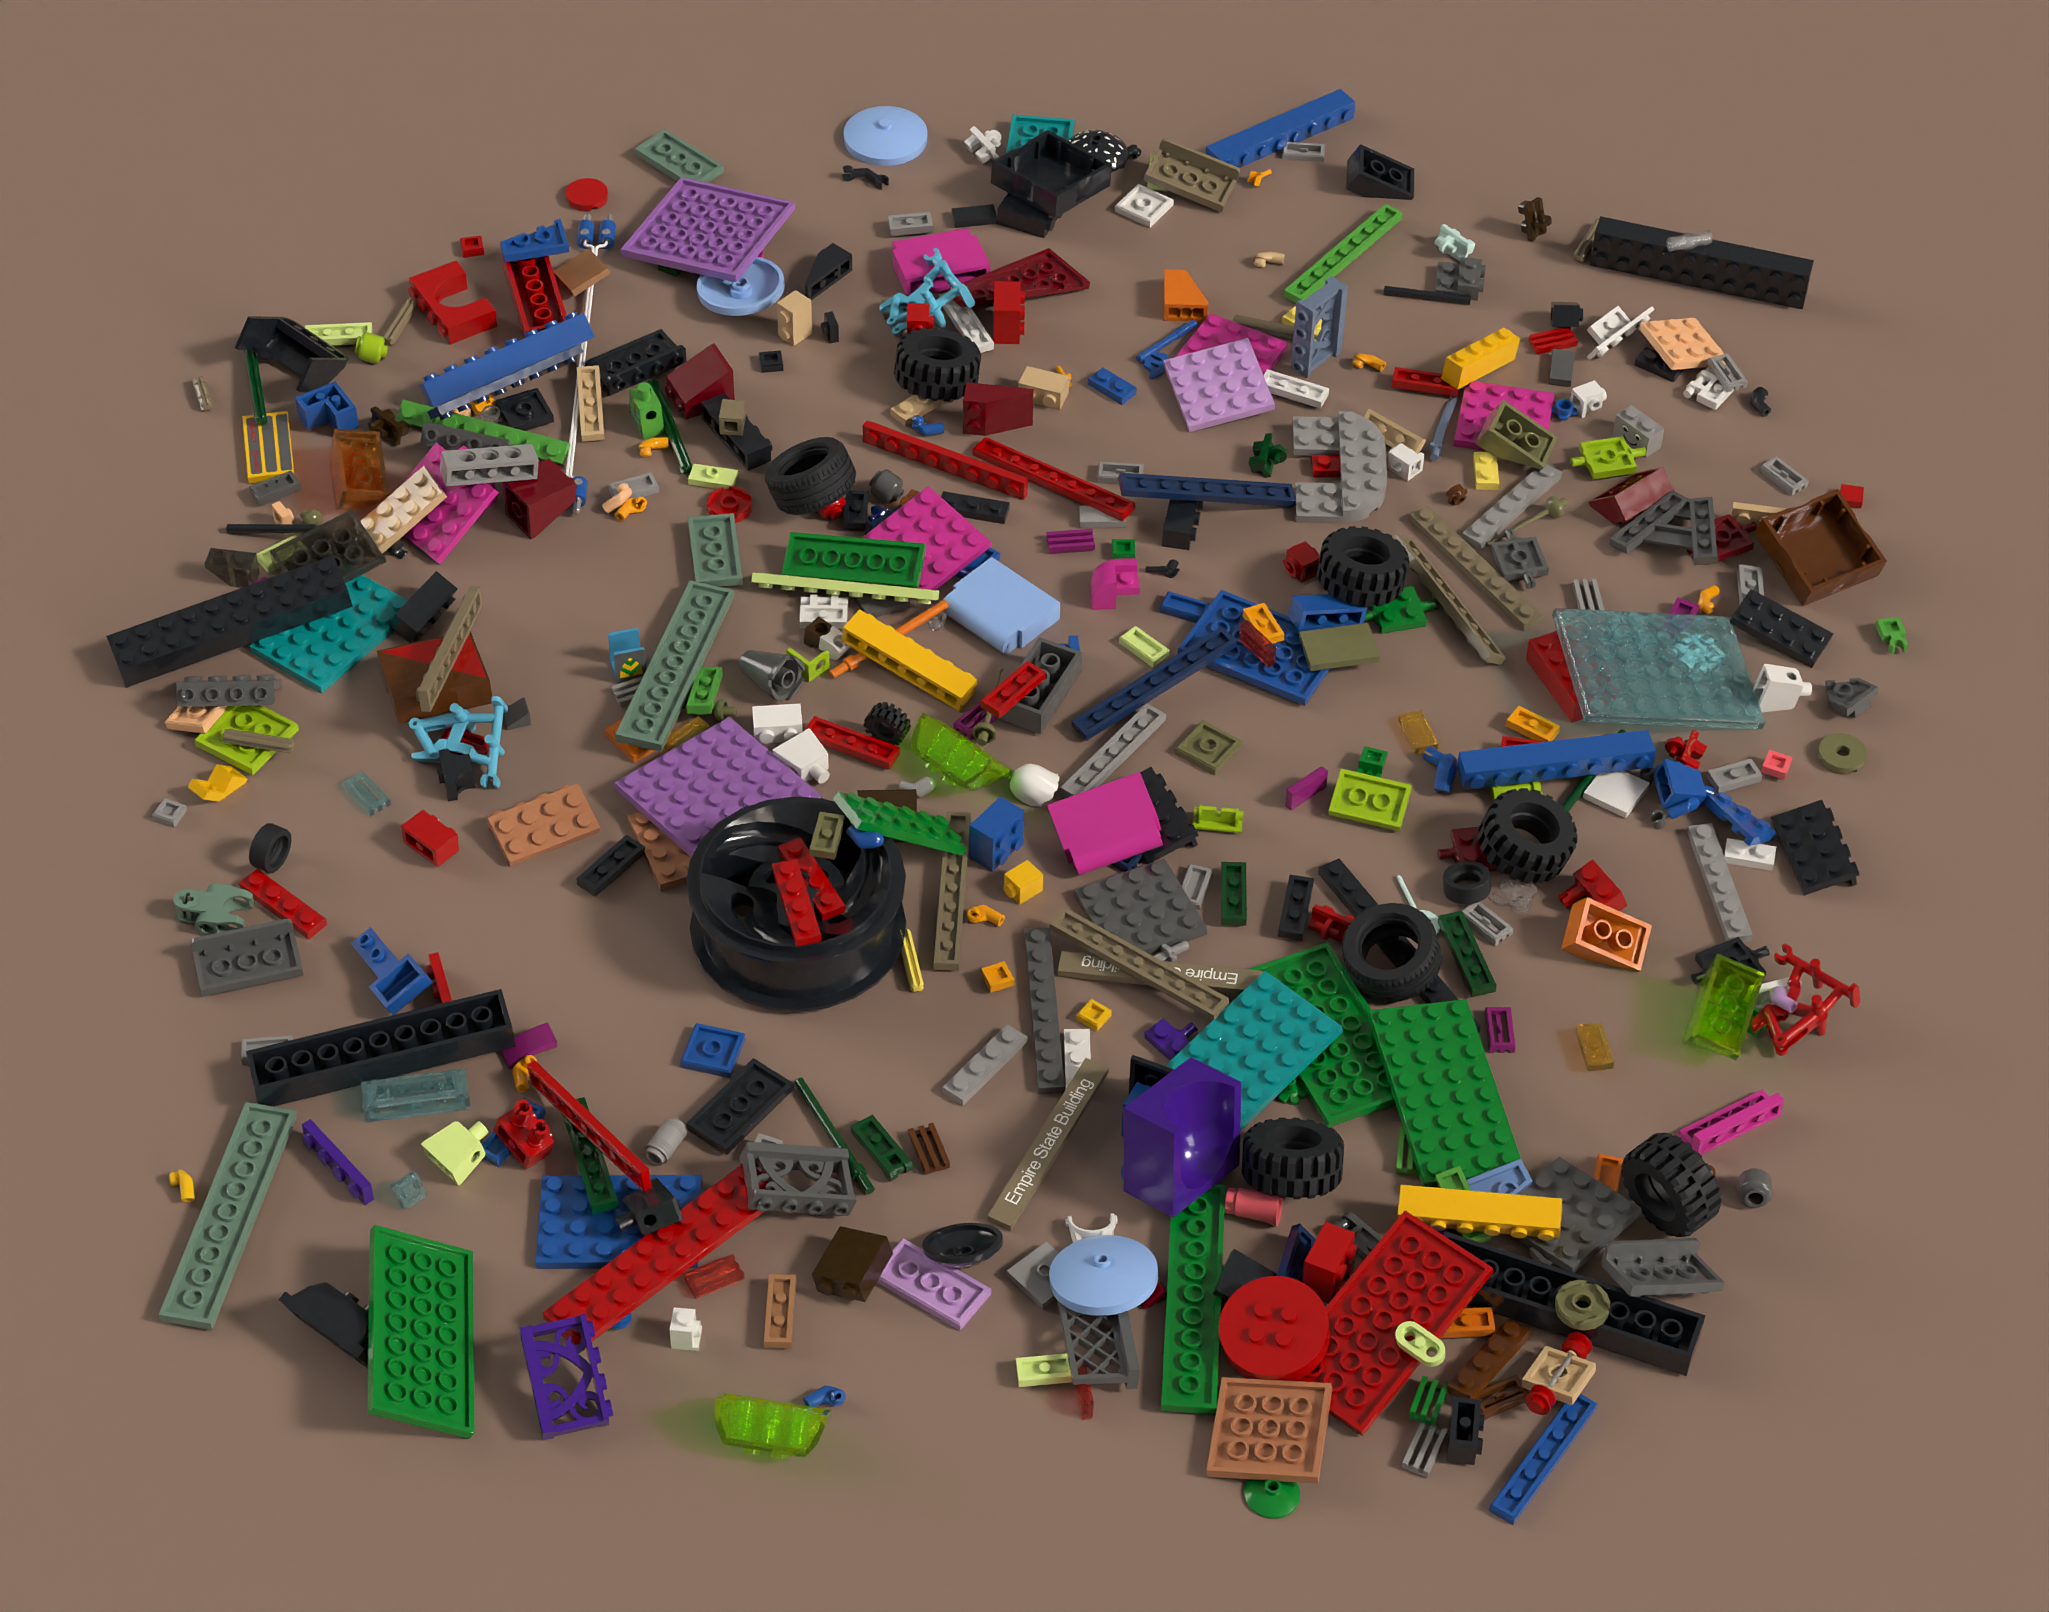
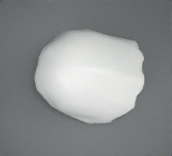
(1034, 784)

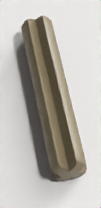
(1586, 244)
(400, 321)
(1266, 327)
(258, 740)

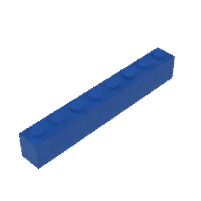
(1287, 127)
(507, 360)
(1556, 759)

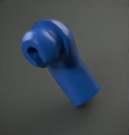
(926, 429)
(865, 840)
(825, 1395)

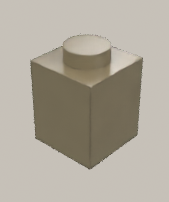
(732, 417)

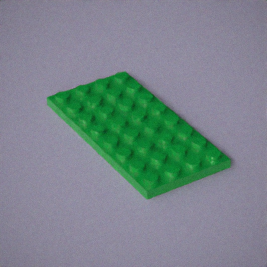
(1349, 1073)
(1443, 1089)
(421, 1332)

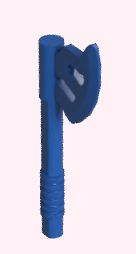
(1152, 351)

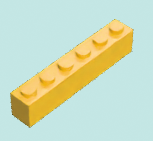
(909, 660)
(1483, 1211)

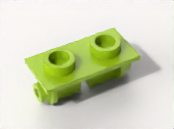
(1225, 820)

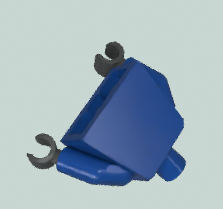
(1678, 789)

